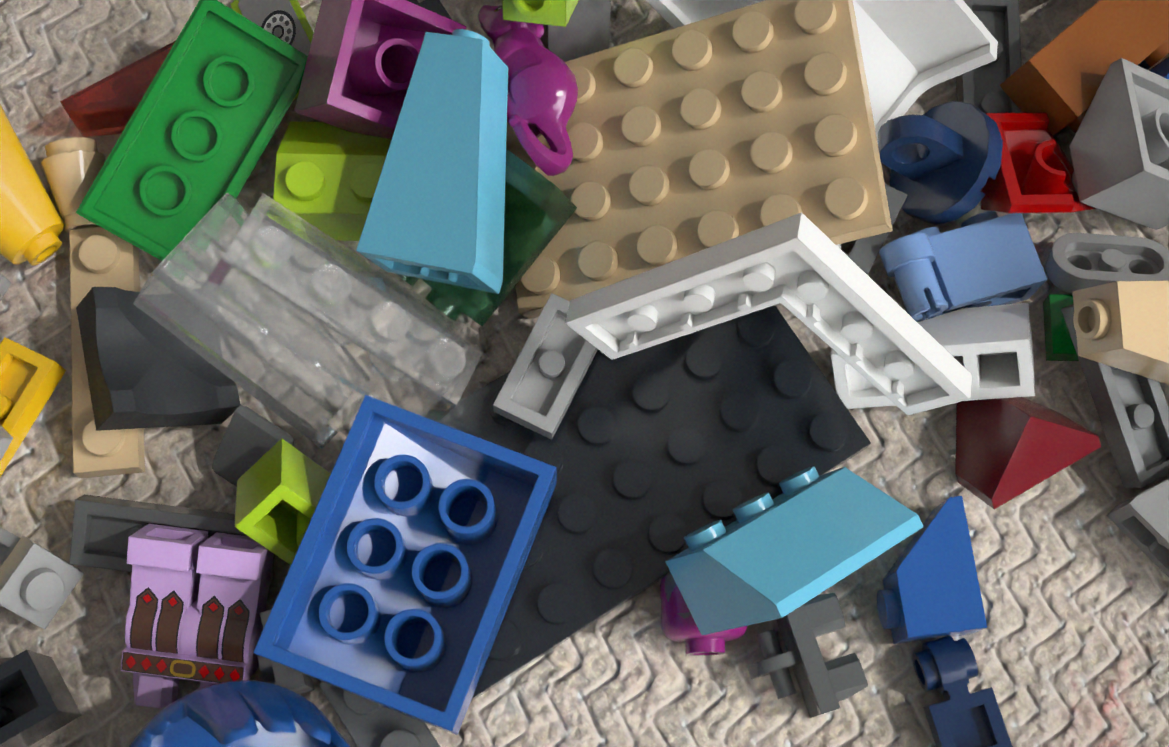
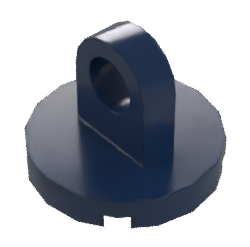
(941, 159)

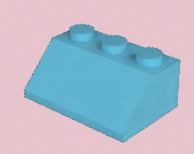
(786, 548)

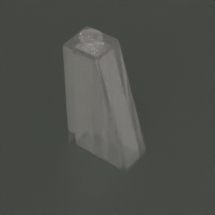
(263, 367)

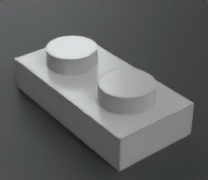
(546, 372)

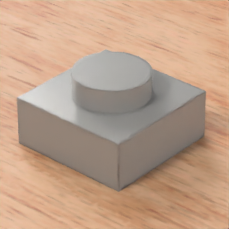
(36, 582)

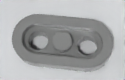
(1099, 259)

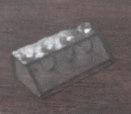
(343, 313)

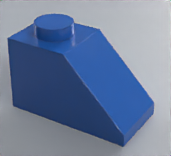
(934, 581)

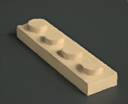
(99, 261)

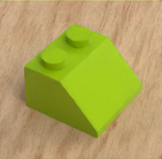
(329, 176)

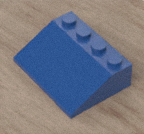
(409, 564)

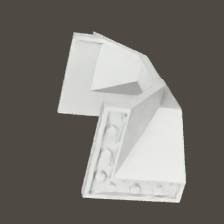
(791, 261)

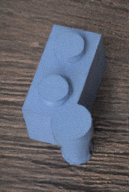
(967, 267)

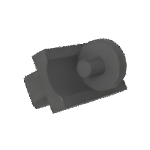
(819, 681)

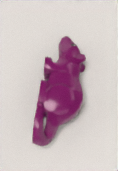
(539, 89)

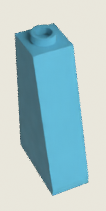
(445, 169)

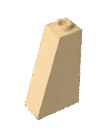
(1125, 326)

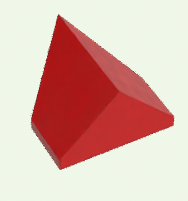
(1032, 170)

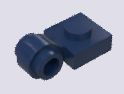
(962, 717)

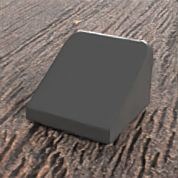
(245, 443)

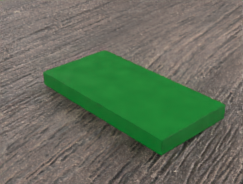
(195, 129)

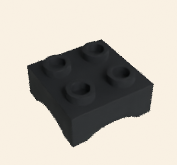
(143, 371)

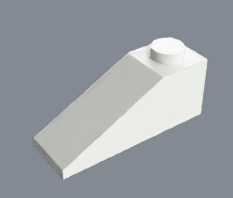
(985, 340)

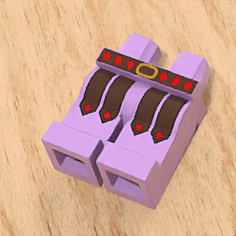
(192, 609)

